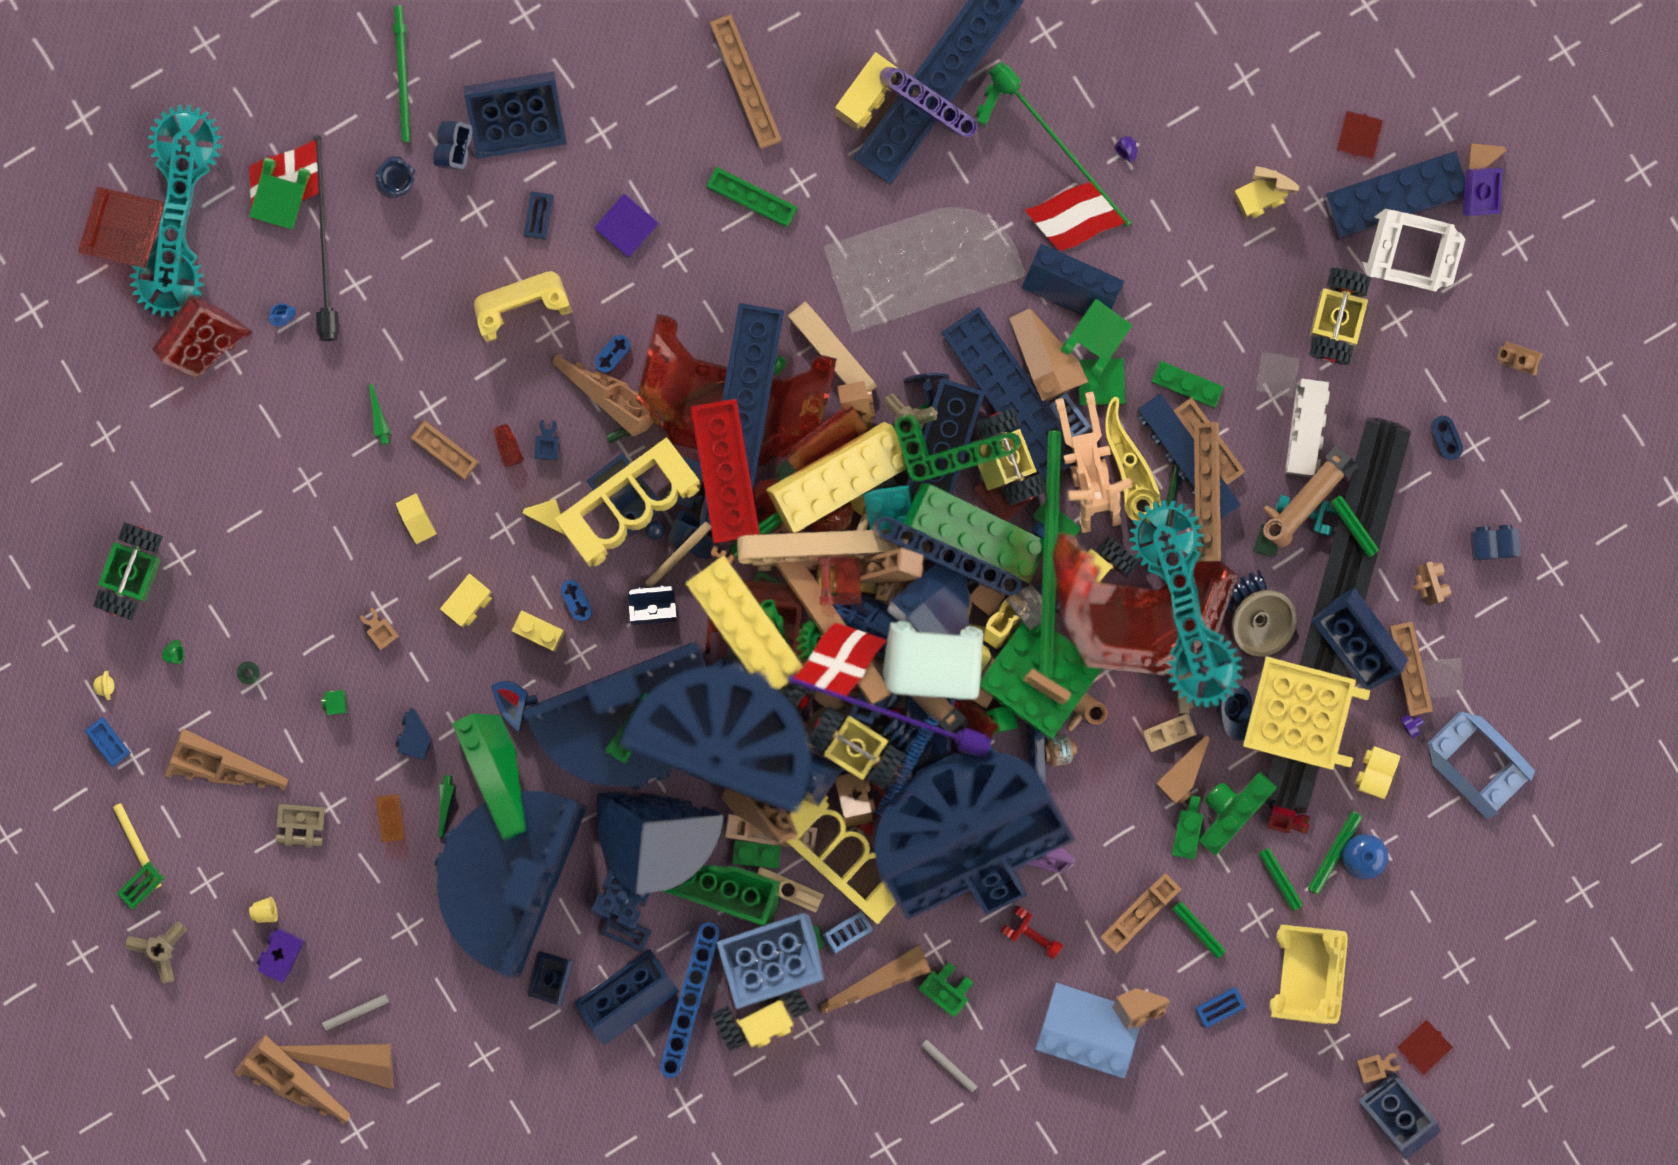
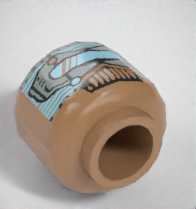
(1059, 750)

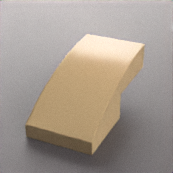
(1282, 183)
(1169, 732)

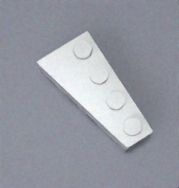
(1306, 427)

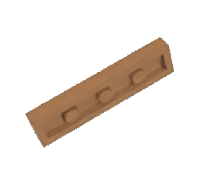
(1229, 466)
(1413, 675)

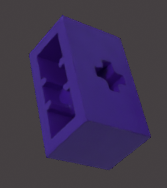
(280, 968)

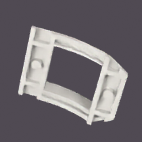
(1386, 242)

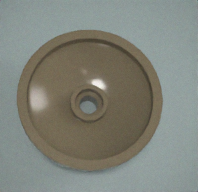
(1273, 627)

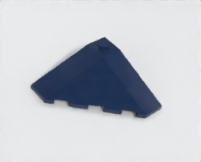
(934, 602)

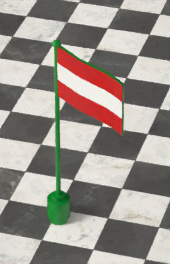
(1076, 212)

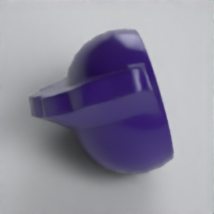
(1126, 148)

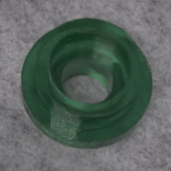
(241, 672)

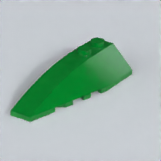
(494, 767)
(732, 892)

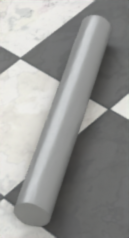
(355, 1012)
(949, 1066)

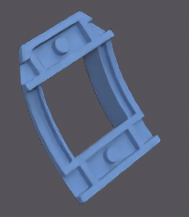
(1502, 786)

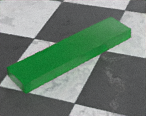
(751, 197)

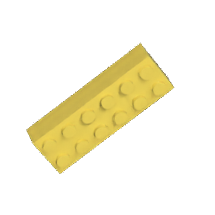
(838, 477)
(743, 623)

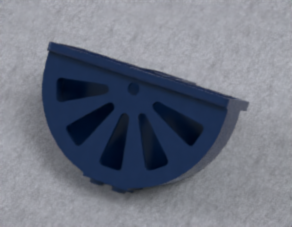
(584, 720)
(726, 732)
(965, 830)
(500, 888)

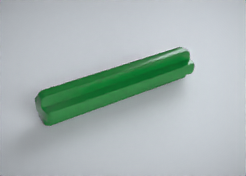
(1354, 526)
(1280, 879)
(1198, 930)

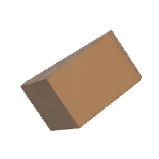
(1483, 155)

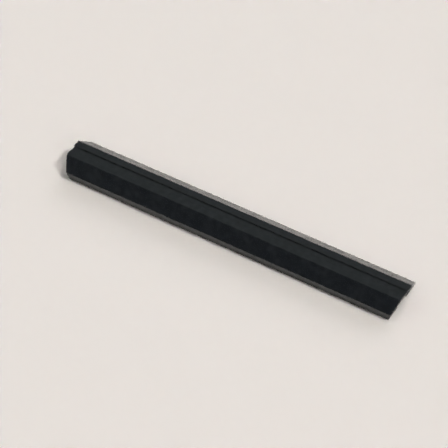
(1347, 567)

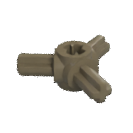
(923, 416)
(161, 960)

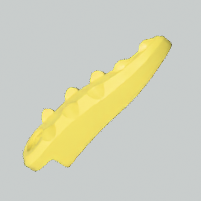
(1130, 464)

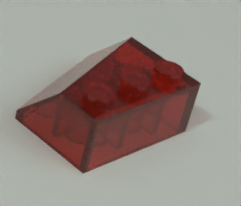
(198, 337)

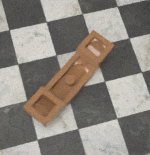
(740, 829)
(1140, 913)

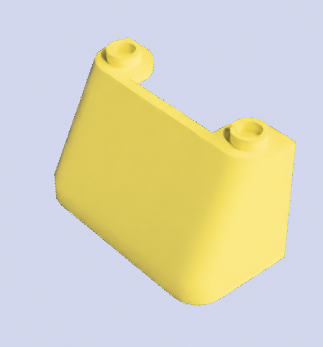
(542, 286)
(1311, 974)

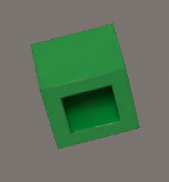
(335, 702)

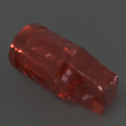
(508, 446)

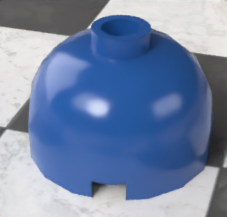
(1365, 856)

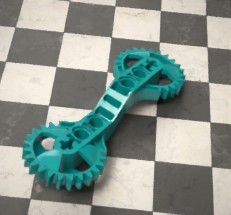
(177, 207)
(1186, 603)

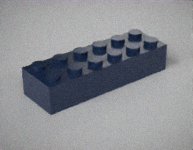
(1404, 190)
(955, 422)

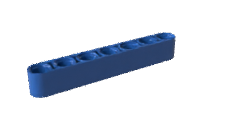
(682, 1008)

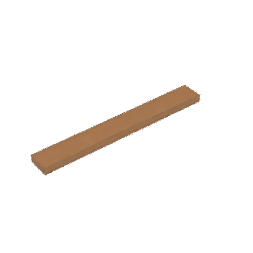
(824, 616)

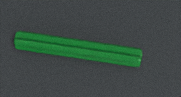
(1335, 852)

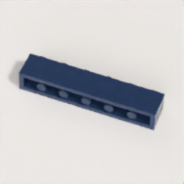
(1179, 446)

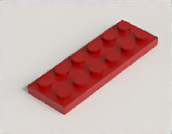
(725, 470)

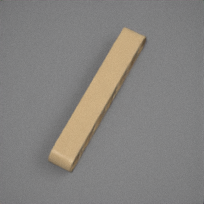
(810, 546)

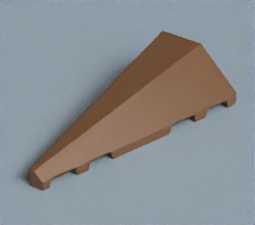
(609, 394)
(201, 758)
(897, 971)
(360, 1061)
(274, 1068)

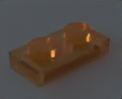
(390, 818)

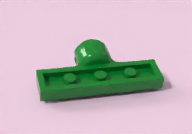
(1234, 810)

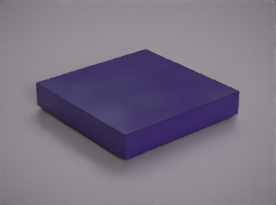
(1482, 191)
(626, 225)

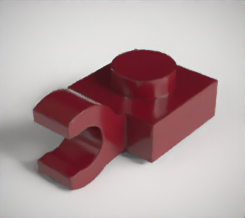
(1285, 820)

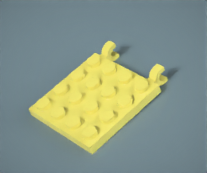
(1301, 713)

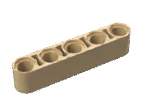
(827, 344)

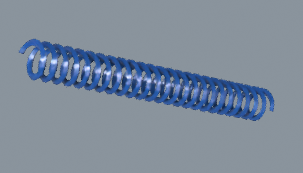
(903, 764)

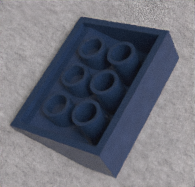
(515, 115)

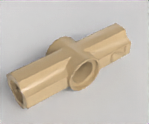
(802, 896)

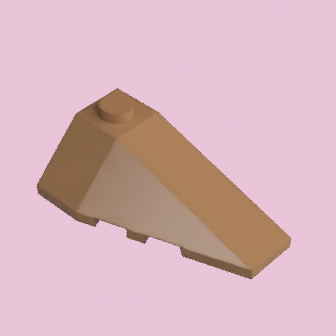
(1049, 366)
(765, 817)

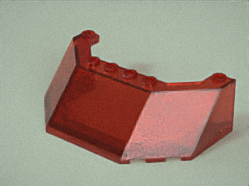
(677, 381)
(1129, 624)

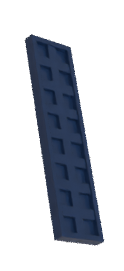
(1005, 384)

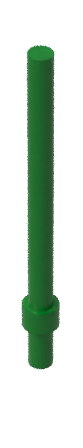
(399, 30)

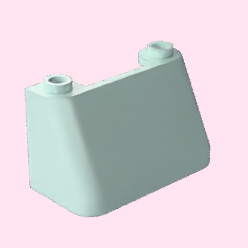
(933, 662)

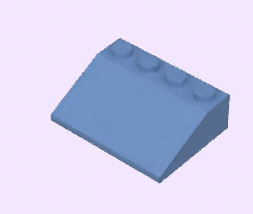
(771, 960)
(1086, 1031)

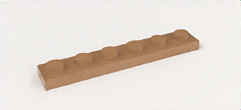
(745, 81)
(1207, 489)

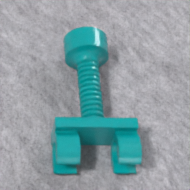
(1320, 528)

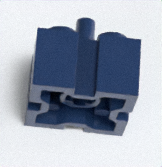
(619, 903)

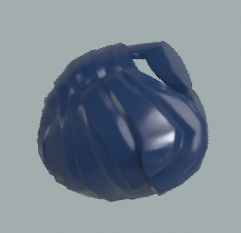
(394, 177)

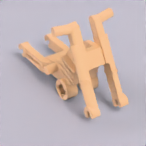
(1090, 472)

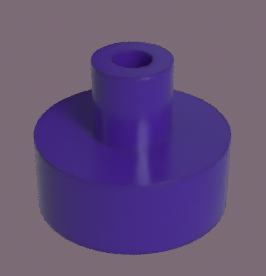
(1411, 726)

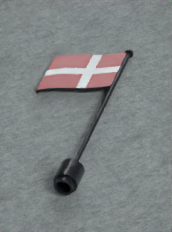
(287, 168)

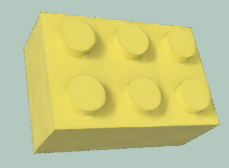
(864, 94)

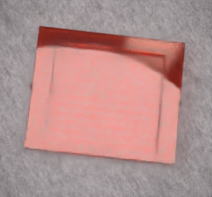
(121, 227)
(827, 437)

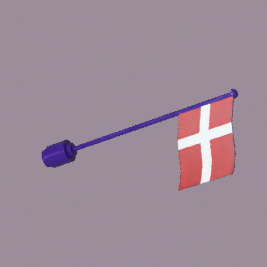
(840, 664)

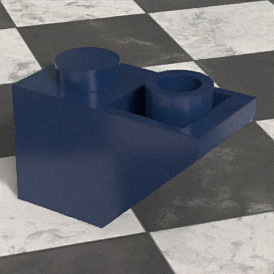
(415, 737)

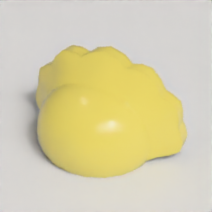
(104, 685)

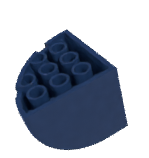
(655, 839)

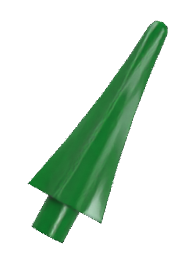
(381, 428)
(446, 793)

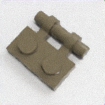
(300, 818)

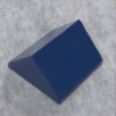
(551, 978)

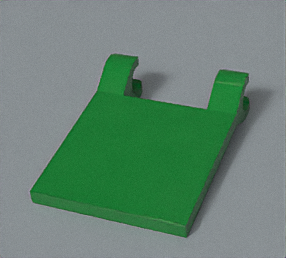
(278, 199)
(1100, 333)

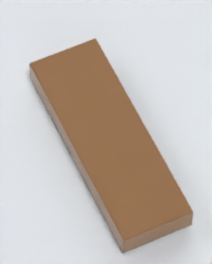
(444, 450)

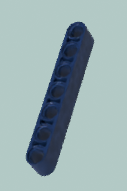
(957, 560)

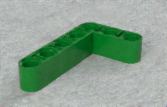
(950, 455)

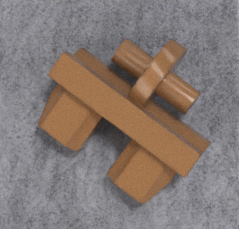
(1519, 358)
(1428, 583)

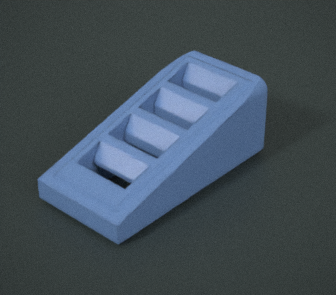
(1077, 414)
(829, 943)

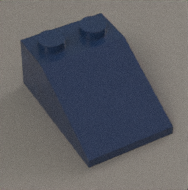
(1400, 1116)

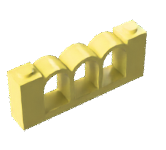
(673, 467)
(880, 899)

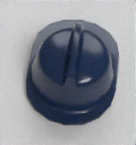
(1236, 713)

